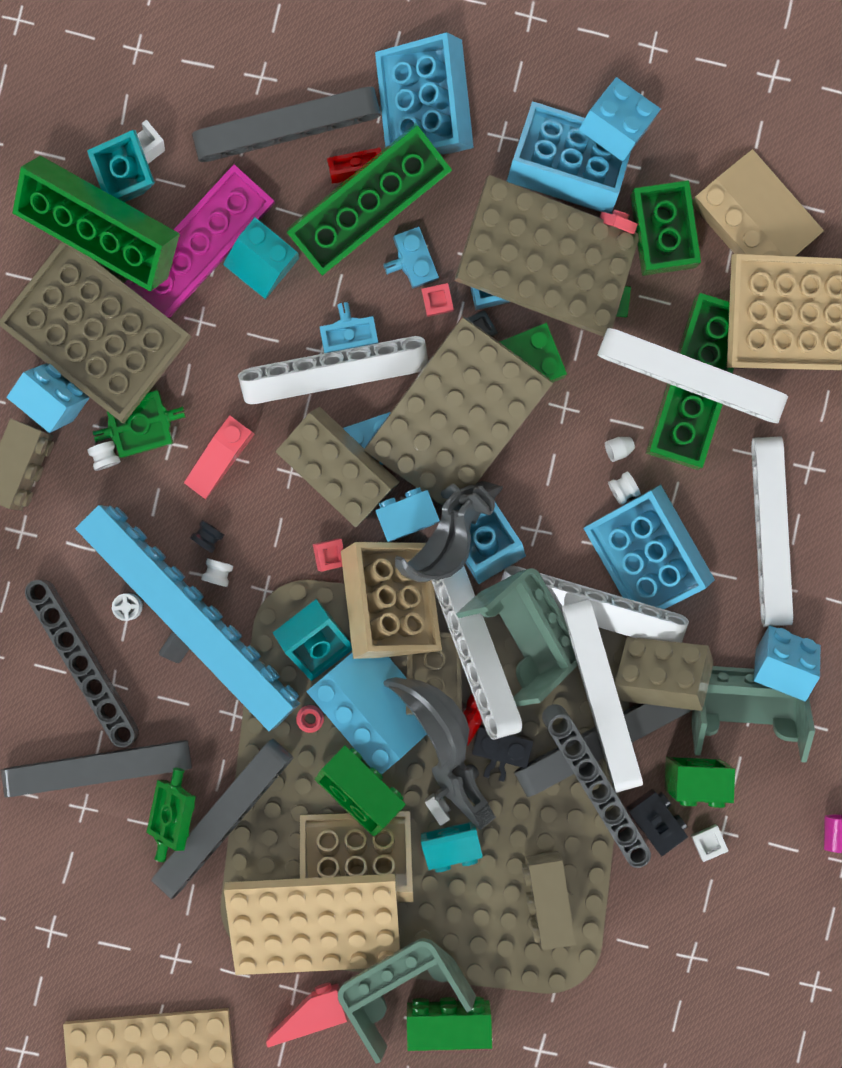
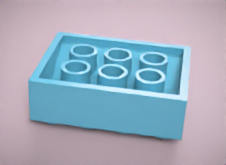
(427, 87)
(565, 162)
(649, 551)
(367, 711)

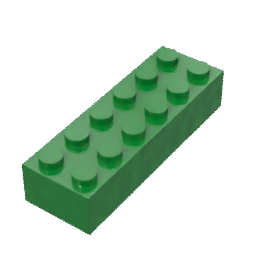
(368, 199)
(95, 223)
(684, 418)

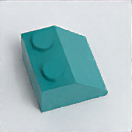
(122, 167)
(260, 258)
(313, 640)
(451, 846)

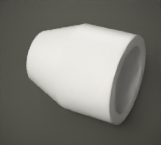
(619, 448)

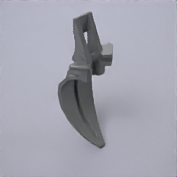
(450, 542)
(449, 735)

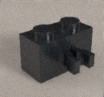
(508, 749)
(657, 822)

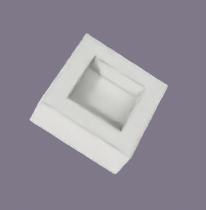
(438, 809)
(709, 843)

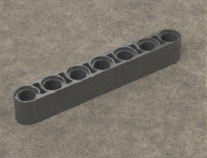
(286, 124)
(70, 654)
(553, 767)
(95, 768)
(591, 776)
(222, 818)

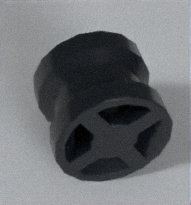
(207, 536)

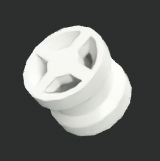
(103, 455)
(624, 488)
(217, 572)
(122, 606)

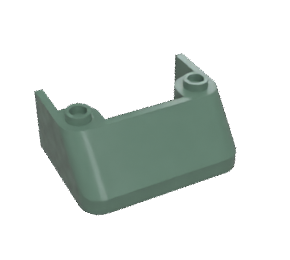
(535, 627)
(737, 698)
(363, 993)

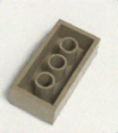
(337, 466)

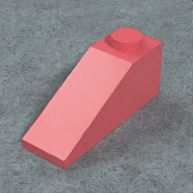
(218, 456)
(313, 1014)

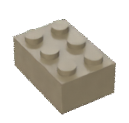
(20, 462)
(664, 673)
(548, 900)

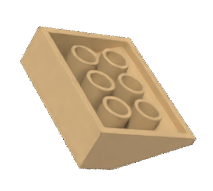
(756, 211)
(385, 608)
(342, 847)

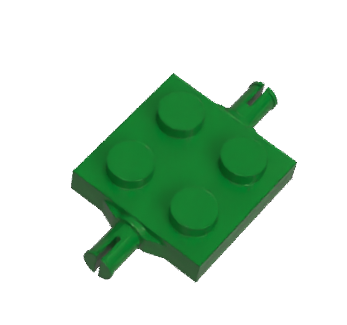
(144, 429)
(170, 815)

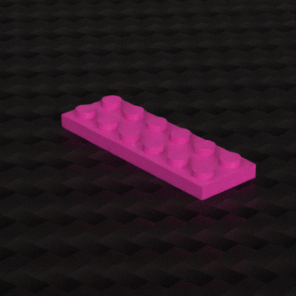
(207, 238)

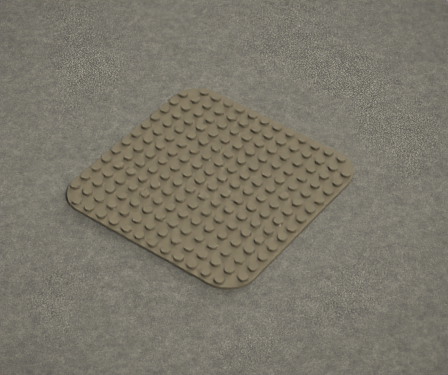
(470, 910)

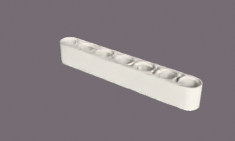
(333, 370)
(692, 375)
(772, 531)
(616, 612)
(478, 657)
(602, 695)

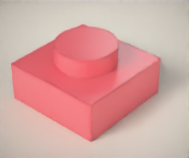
(619, 220)
(437, 300)
(328, 554)

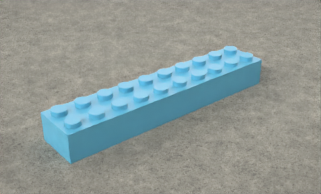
(189, 616)

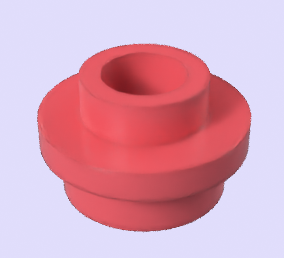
(307, 727)

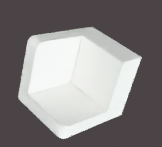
(151, 142)

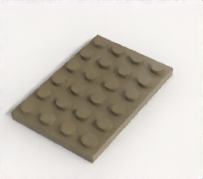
(546, 256)
(94, 330)
(458, 412)

